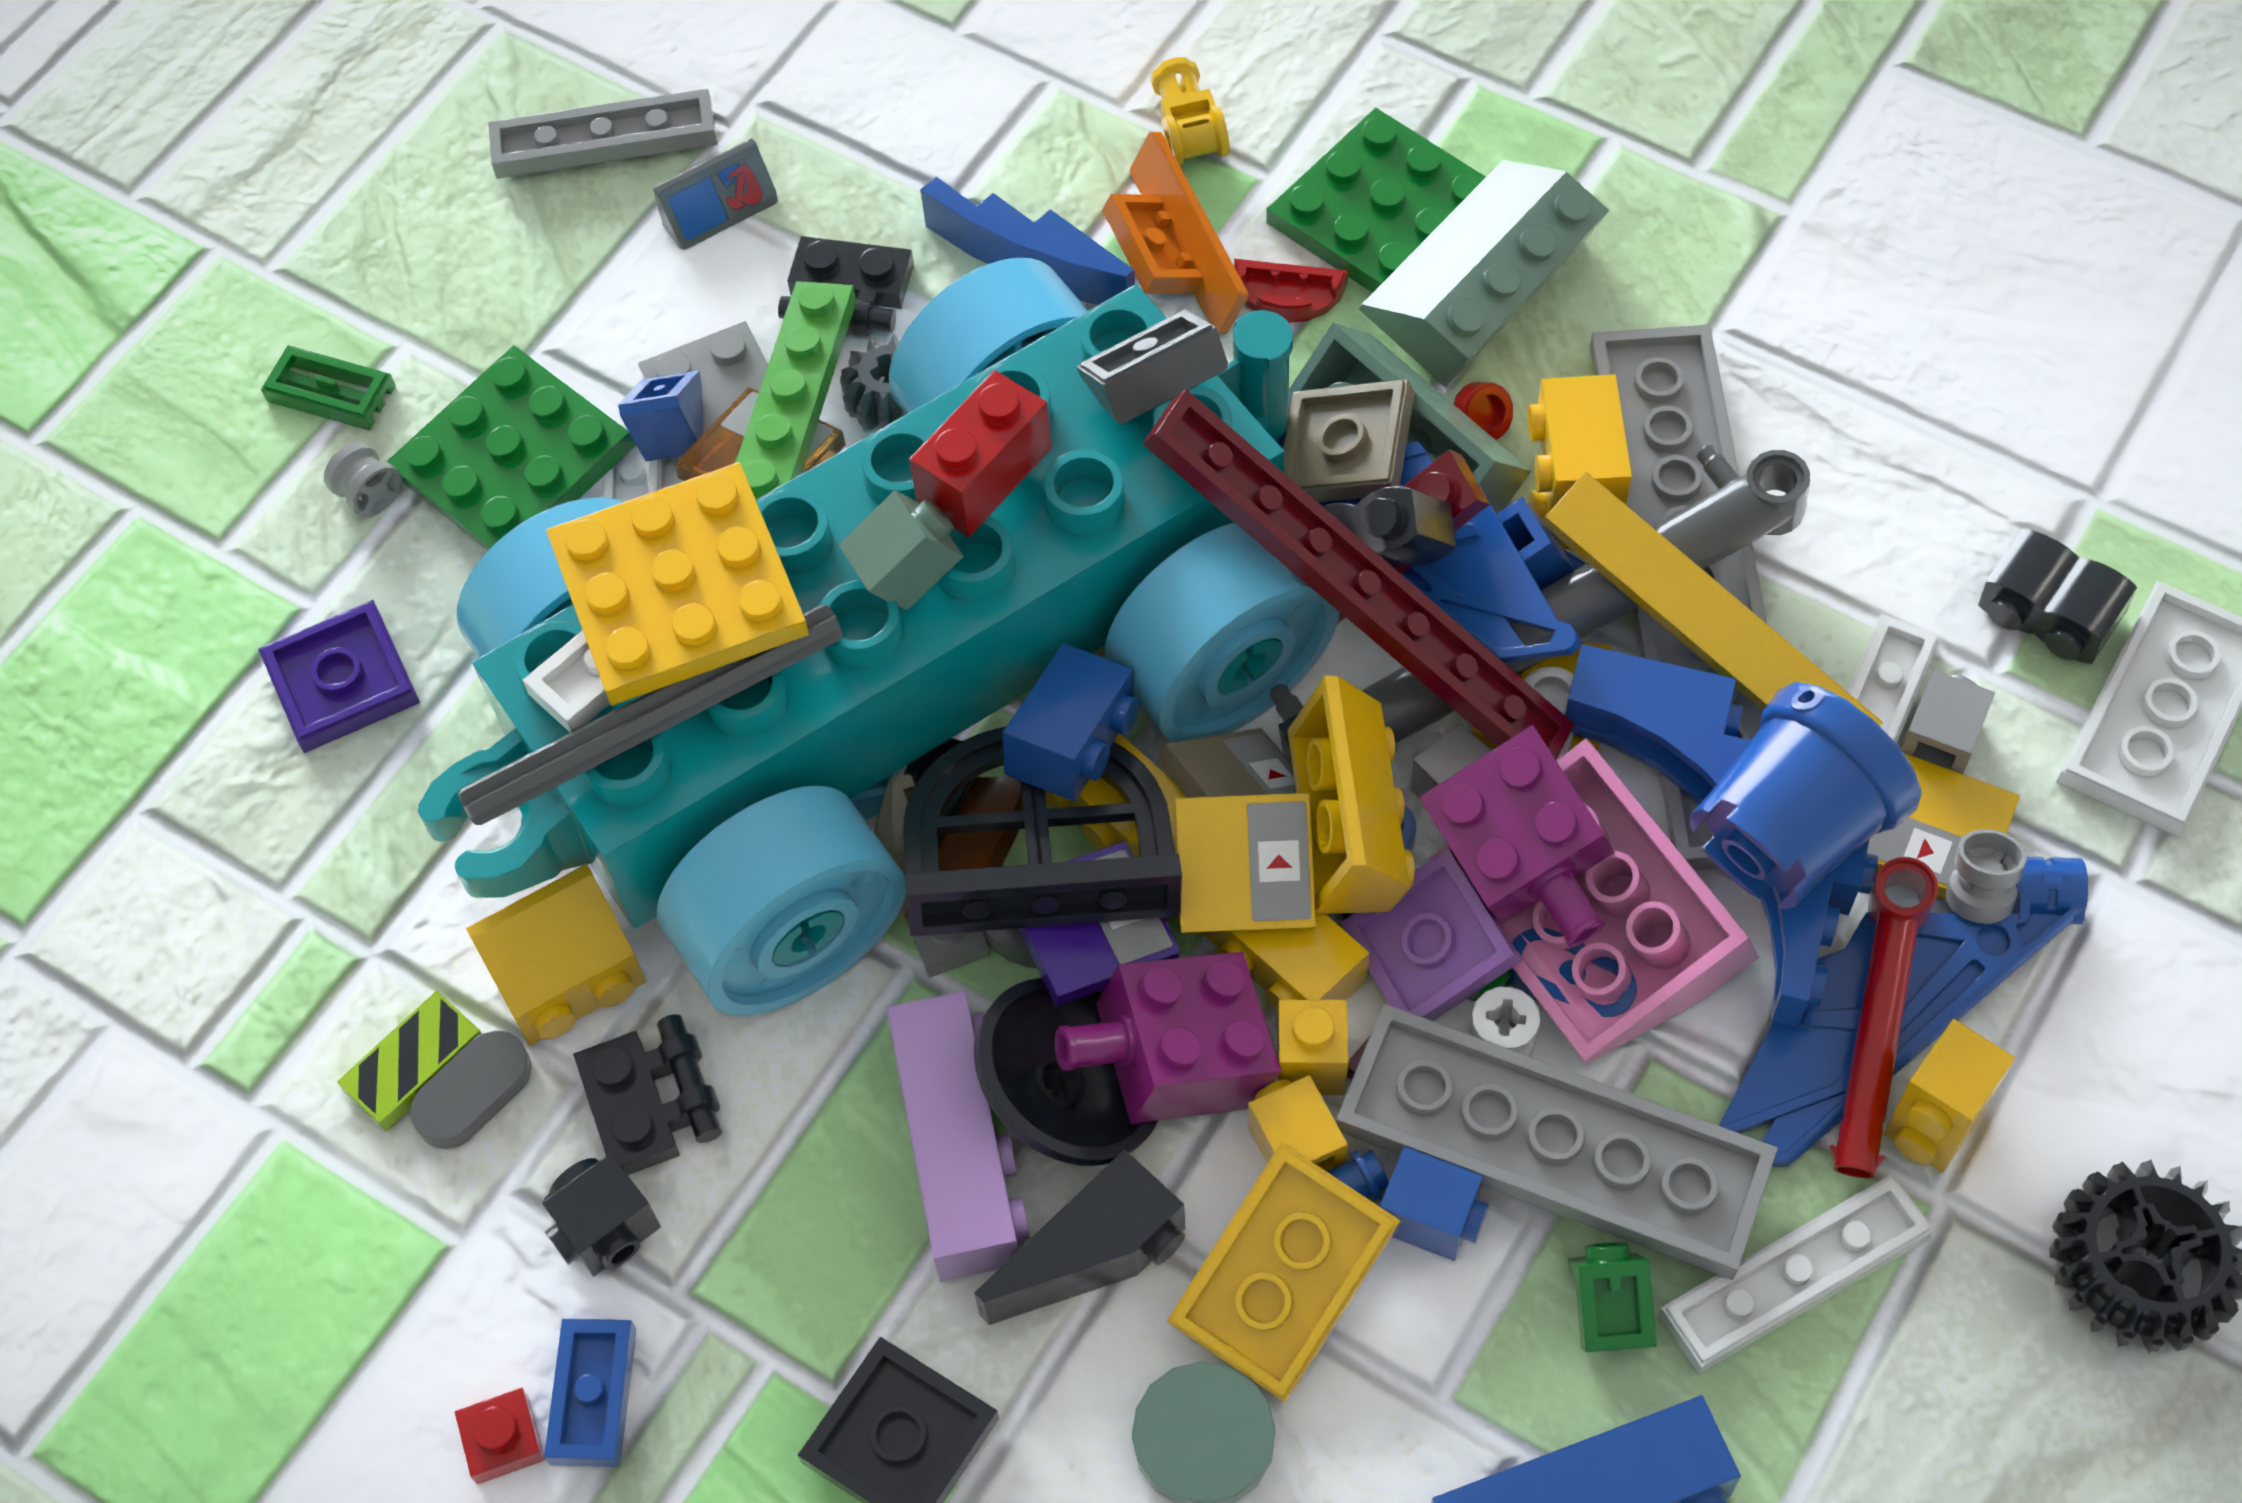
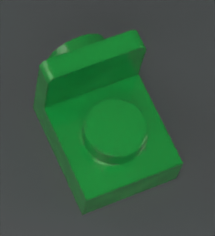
(1613, 1298)

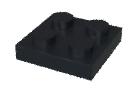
(898, 1431)

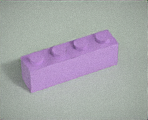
(954, 1138)

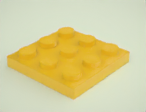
(676, 583)

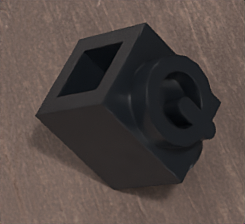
(598, 1215)

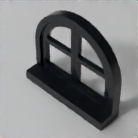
(1042, 890)

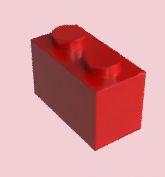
(982, 451)

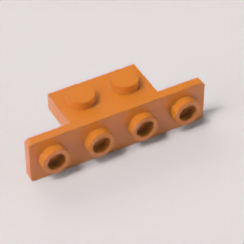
(1172, 238)

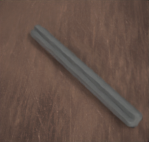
(636, 723)

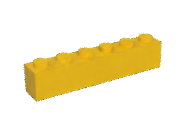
(1285, 963)

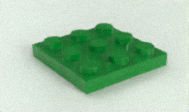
(1372, 199)
(510, 449)

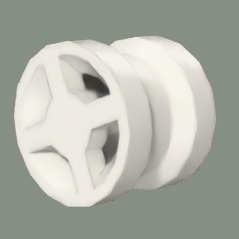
(1507, 1005)

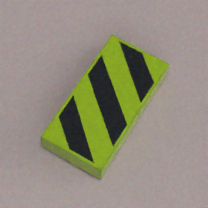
(407, 1059)

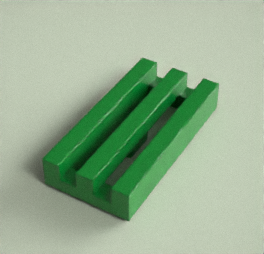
(323, 395)

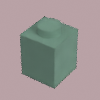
(902, 549)

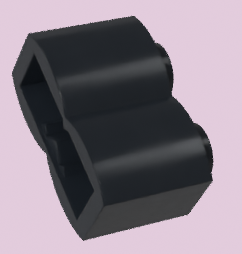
(1400, 525)
(2056, 596)

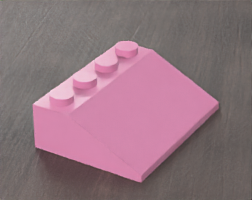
(1656, 918)

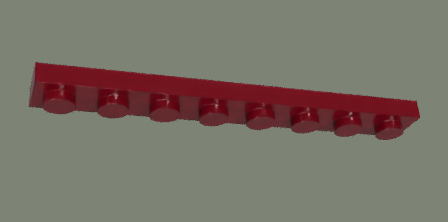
(1350, 575)

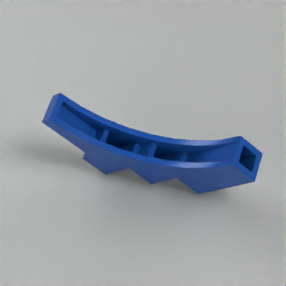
(1688, 733)

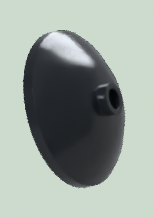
(1017, 1063)

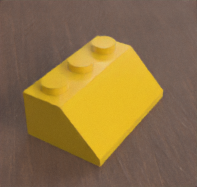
(1356, 812)

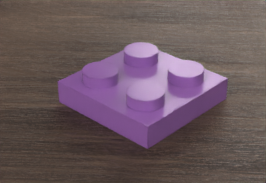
(1434, 942)

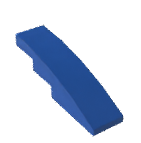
(1001, 232)

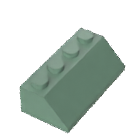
(1483, 265)
(1358, 358)

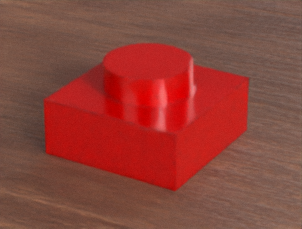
(499, 1435)

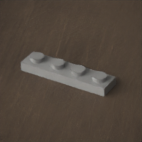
(602, 133)

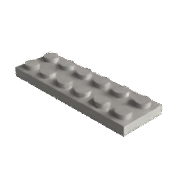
(1559, 1140)

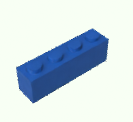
(1651, 1460)

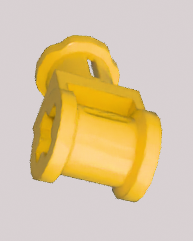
(1189, 116)

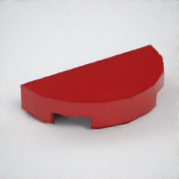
(1291, 290)

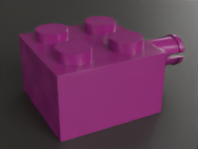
(1522, 834)
(1179, 1037)

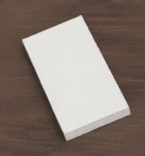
(2162, 712)

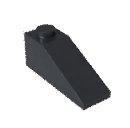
(1092, 1242)

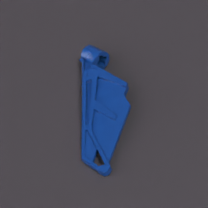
(1485, 582)
(1805, 1070)

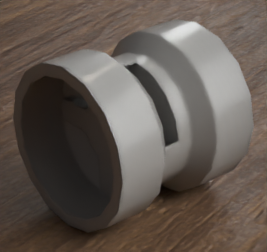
(1986, 876)

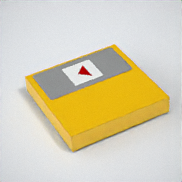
(1946, 812)
(1245, 863)

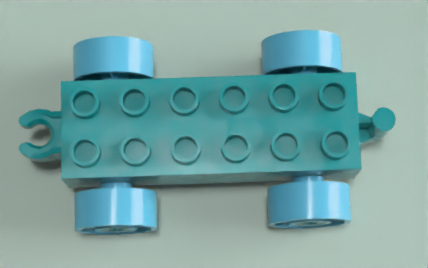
(745, 811)

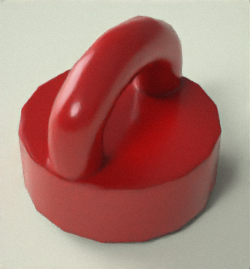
(1487, 406)

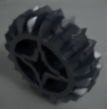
(2141, 1207)

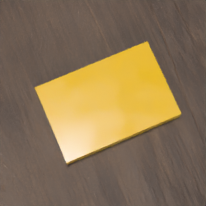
(1283, 1272)

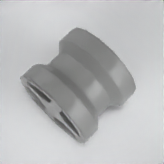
(362, 479)

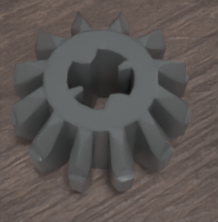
(867, 386)

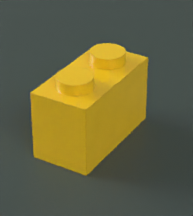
(1947, 1096)

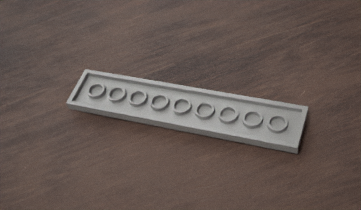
(1670, 411)

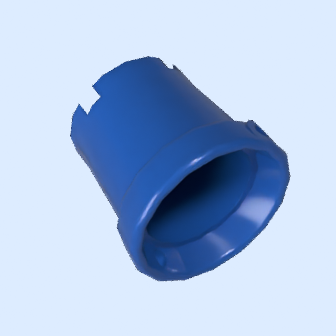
(1805, 794)

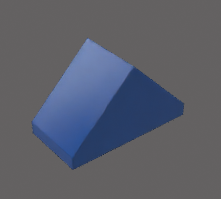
(664, 414)

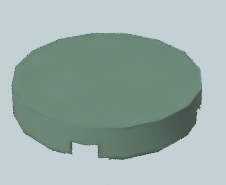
(1203, 1434)

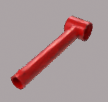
(1881, 1015)

